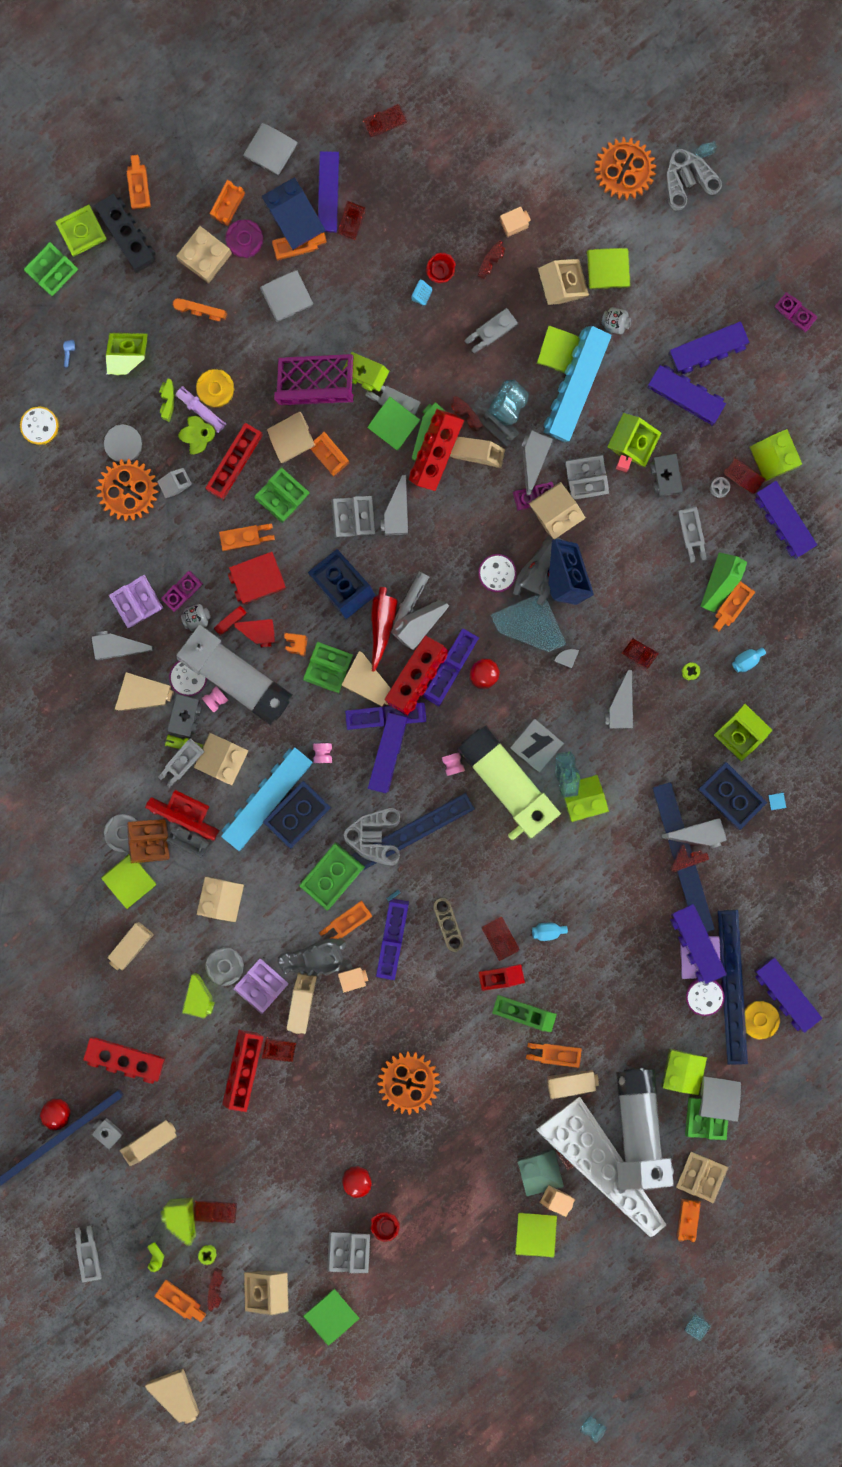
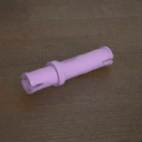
(194, 404)

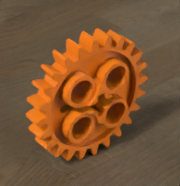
(640, 175)
(137, 475)
(405, 1100)

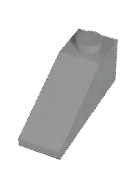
(533, 457)
(395, 517)
(415, 626)
(112, 646)
(621, 709)
(702, 834)

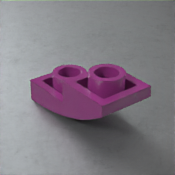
(795, 312)
(522, 499)
(181, 591)

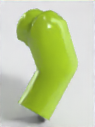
(157, 1257)

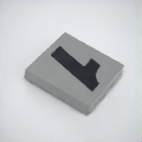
(536, 745)

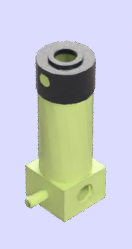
(508, 782)

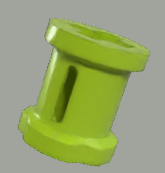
(685, 671)
(206, 1261)

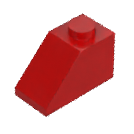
(259, 631)
(501, 977)

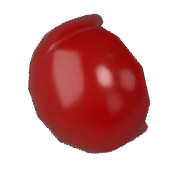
(440, 268)
(484, 673)
(55, 1114)
(356, 1182)
(385, 1226)

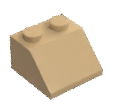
(563, 281)
(557, 510)
(221, 759)
(220, 899)
(266, 1292)

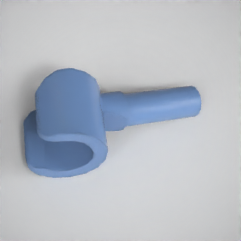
(68, 346)

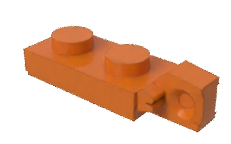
(138, 184)
(283, 249)
(733, 605)
(179, 1301)

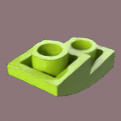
(168, 394)

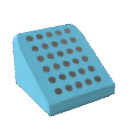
(421, 292)

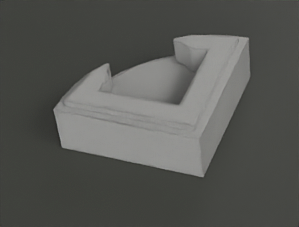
(567, 657)

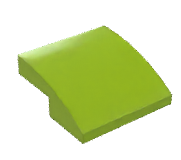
(608, 268)
(558, 349)
(128, 881)
(536, 1235)

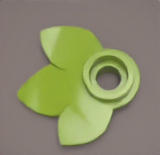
(194, 434)

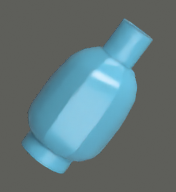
(747, 659)
(548, 931)

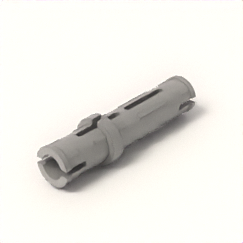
(412, 596)

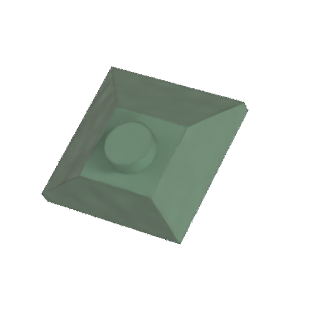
(539, 1172)

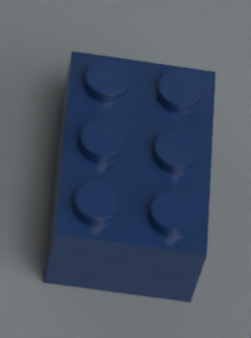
(732, 796)
(297, 815)

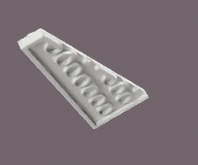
(587, 1147)

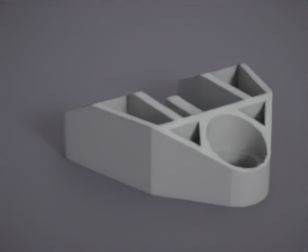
(701, 170)
(373, 821)

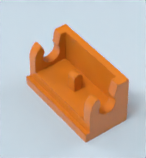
(227, 203)
(329, 454)
(299, 645)
(688, 1220)

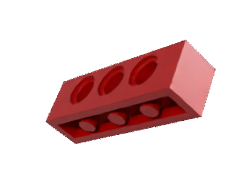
(443, 445)
(234, 461)
(415, 665)
(154, 1062)
(242, 1070)

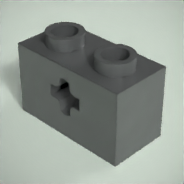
(669, 464)
(180, 707)

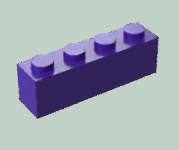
(709, 347)
(686, 395)
(785, 519)
(698, 944)
(787, 994)

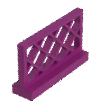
(311, 395)

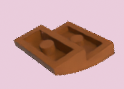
(148, 841)

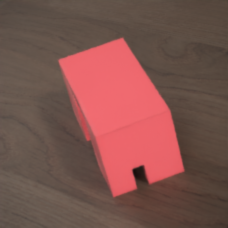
(623, 465)

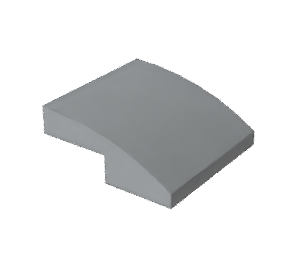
(270, 149)
(286, 295)
(587, 476)
(353, 516)
(720, 1098)
(348, 1252)

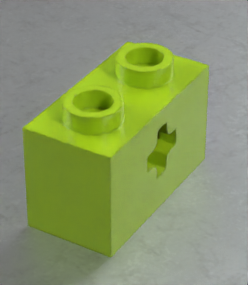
(374, 372)

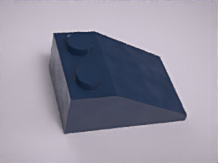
(293, 213)
(568, 573)
(342, 584)

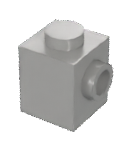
(174, 482)
(107, 1133)

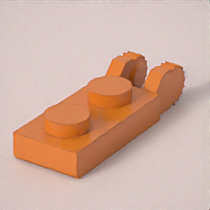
(197, 309)
(244, 537)
(348, 921)
(556, 1054)

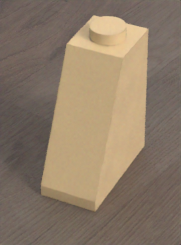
(478, 451)
(365, 682)
(142, 693)
(130, 946)
(301, 1003)
(572, 1083)
(148, 1143)
(175, 1395)

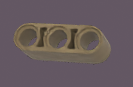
(448, 934)

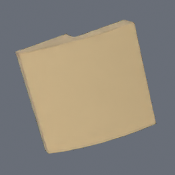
(290, 437)
(702, 1177)

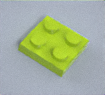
(81, 230)

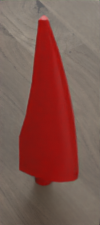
(382, 620)

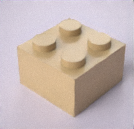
(204, 254)

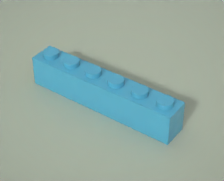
(577, 383)
(267, 798)

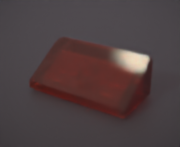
(500, 938)

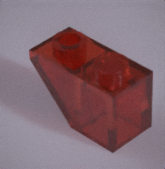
(744, 475)

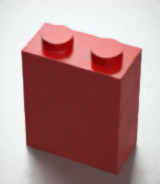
(256, 578)

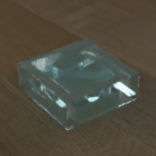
(706, 149)
(697, 1327)

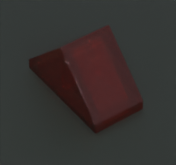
(351, 220)
(640, 654)
(278, 1049)

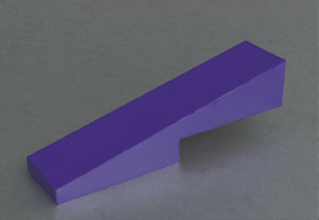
(328, 190)
(450, 667)
(377, 716)
(387, 753)
(392, 939)

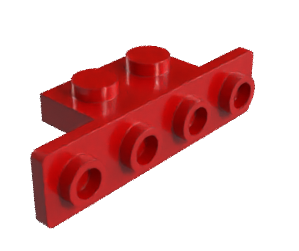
(185, 812)

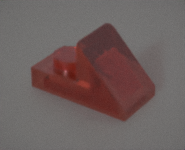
(682, 860)

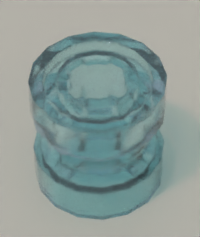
(593, 1429)

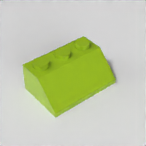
(180, 1218)

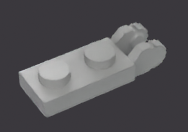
(493, 330)
(407, 402)
(692, 532)
(182, 761)
(87, 1256)

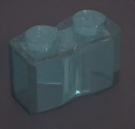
(509, 402)
(567, 774)

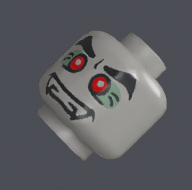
(616, 320)
(195, 615)

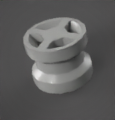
(720, 483)

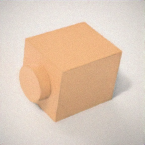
(514, 221)
(353, 979)
(557, 1201)

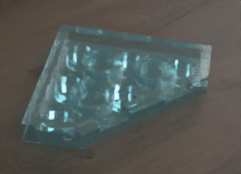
(530, 624)

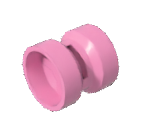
(215, 699)
(322, 753)
(453, 764)

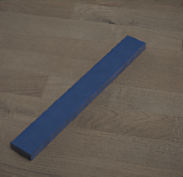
(423, 826)
(688, 876)
(732, 987)
(61, 1136)

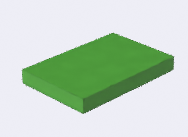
(331, 876)

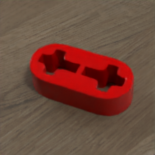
(229, 621)

